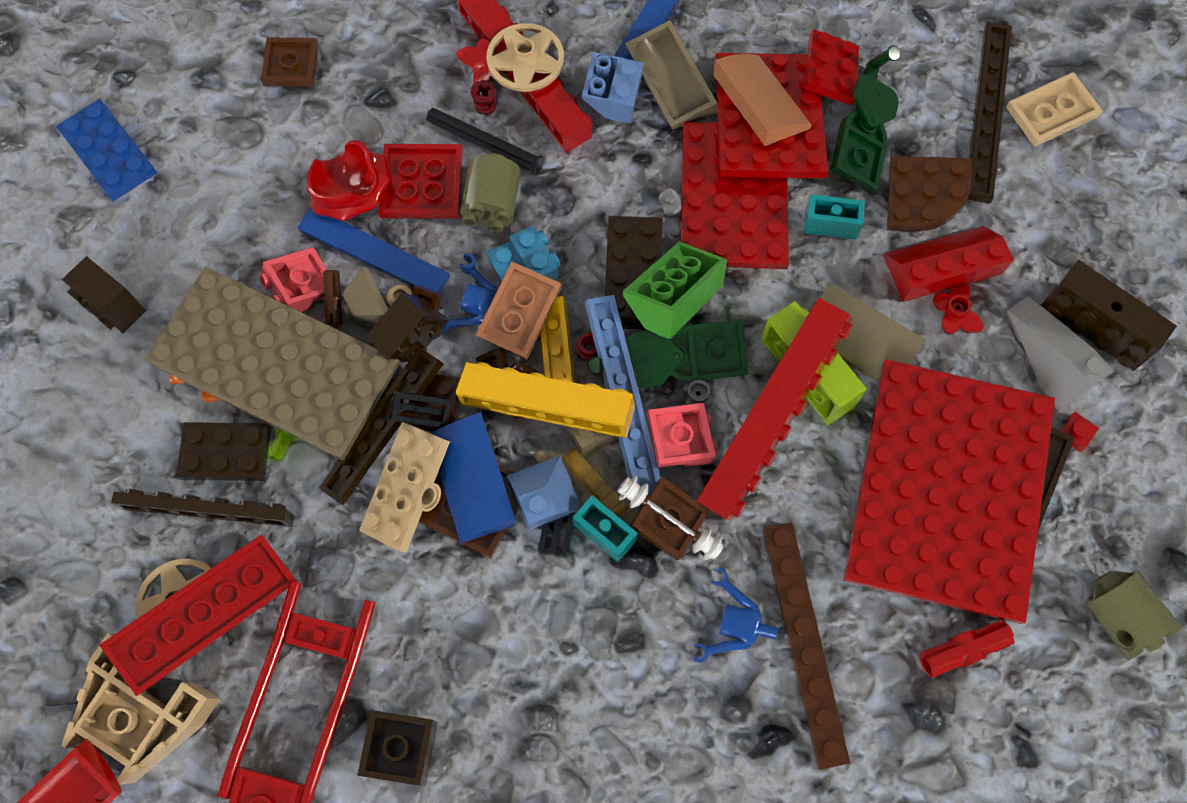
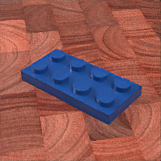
(106, 149)

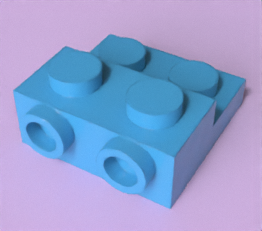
(527, 250)

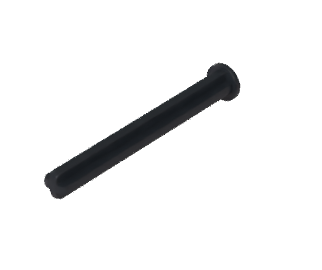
(485, 140)

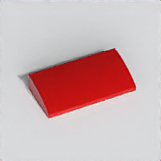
(77, 778)

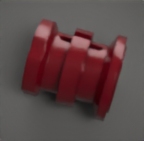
(488, 95)

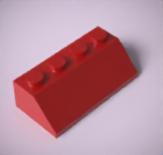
(948, 262)

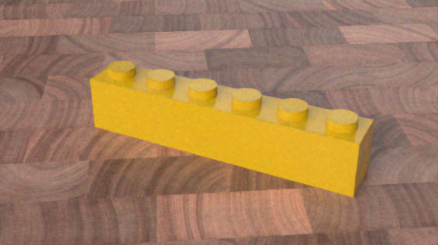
(546, 399)

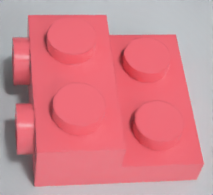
(295, 278)
(682, 435)

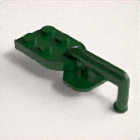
(861, 133)
(707, 353)

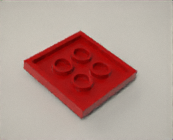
(422, 181)

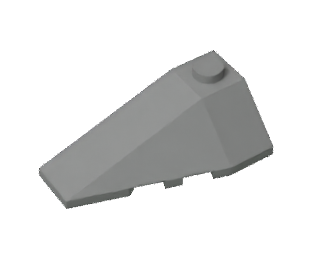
(1058, 356)

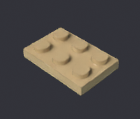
(1054, 109)

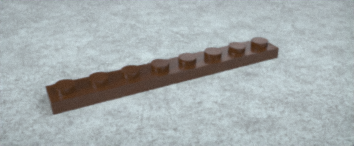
(806, 647)

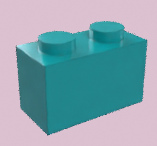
(834, 216)
(604, 528)

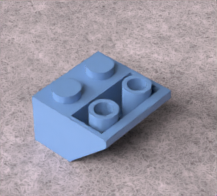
(613, 86)

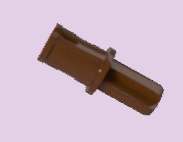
(332, 297)

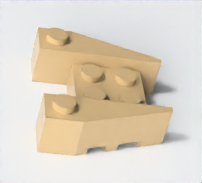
(134, 728)

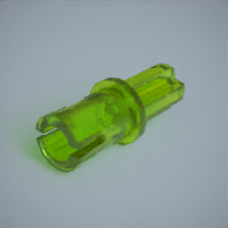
(280, 445)

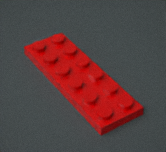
(197, 615)

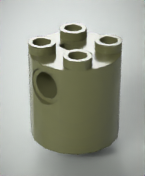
(490, 192)
(1131, 612)

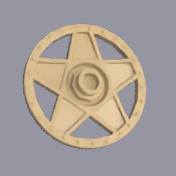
(525, 57)
(171, 582)

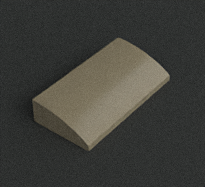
(672, 76)
(872, 335)

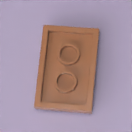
(519, 310)

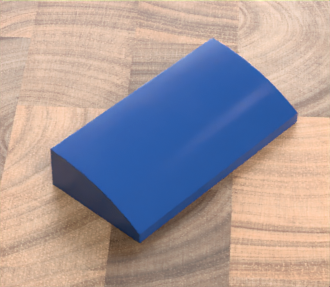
(473, 480)

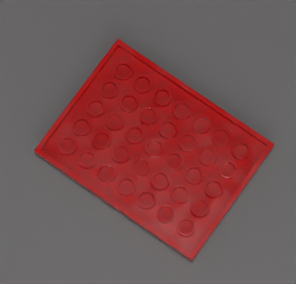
(951, 491)

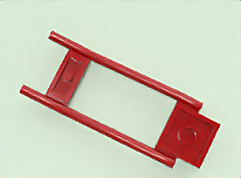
(254, 786)

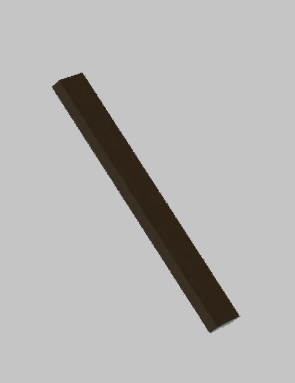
(989, 111)

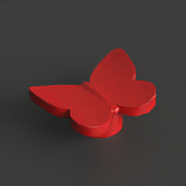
(477, 60)
(957, 311)

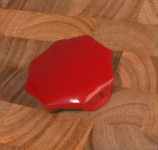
(348, 182)

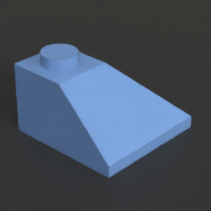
(544, 492)

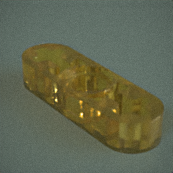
(594, 482)

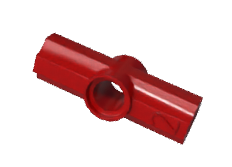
(967, 648)

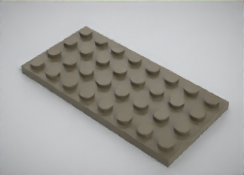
(273, 362)

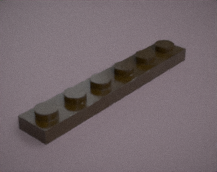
(379, 428)
(192, 506)

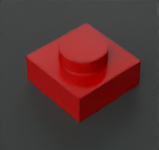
(1080, 429)

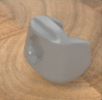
(670, 202)

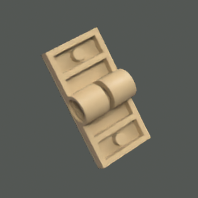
(405, 487)

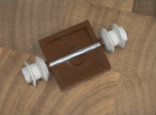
(670, 518)

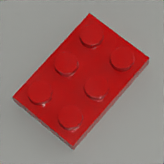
(831, 67)

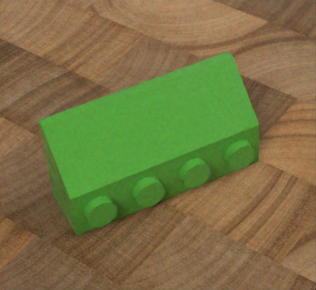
(675, 288)

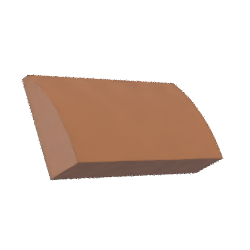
(760, 97)

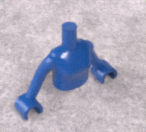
(476, 298)
(737, 623)

